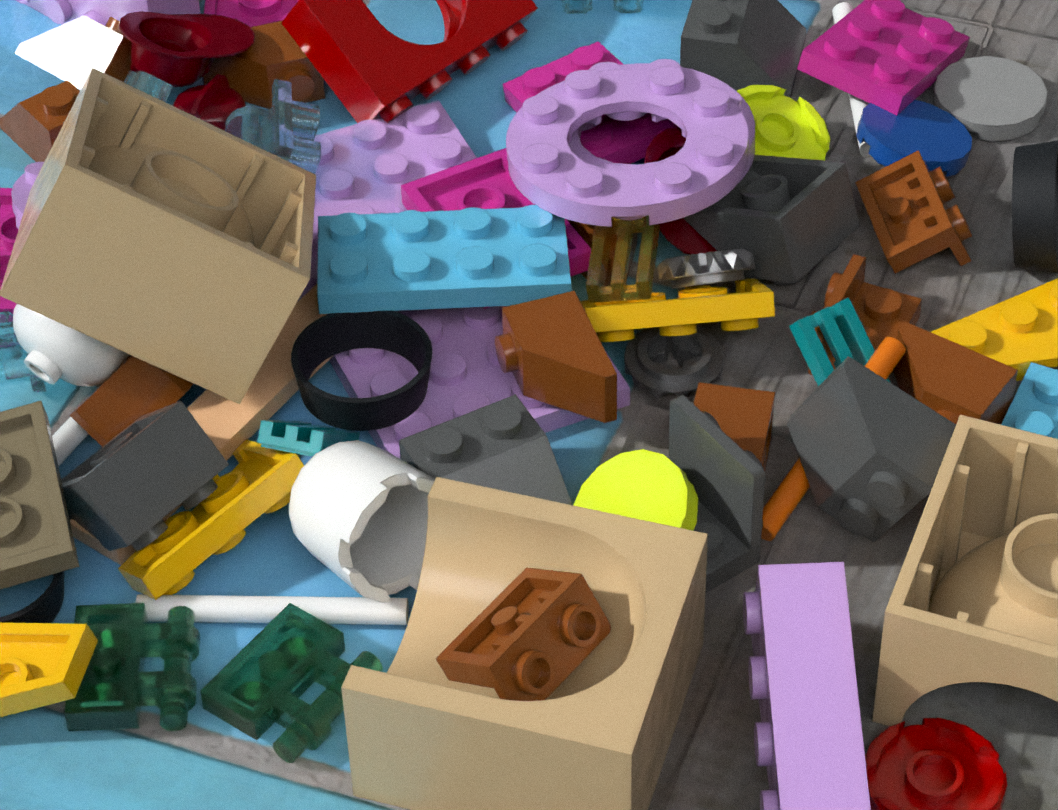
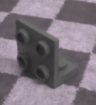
(727, 489)

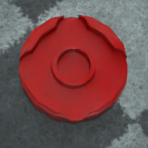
(934, 768)

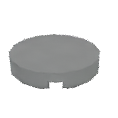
(992, 96)

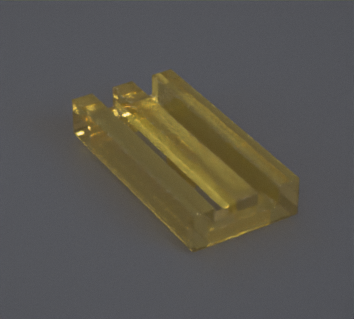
(599, 260)

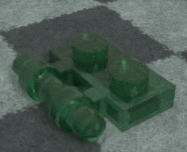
(274, 671)
(115, 677)

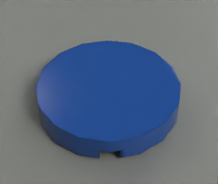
(919, 127)

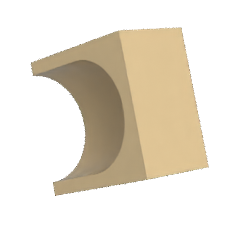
(164, 237)
(978, 574)
(602, 730)

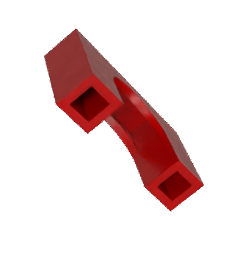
(380, 72)

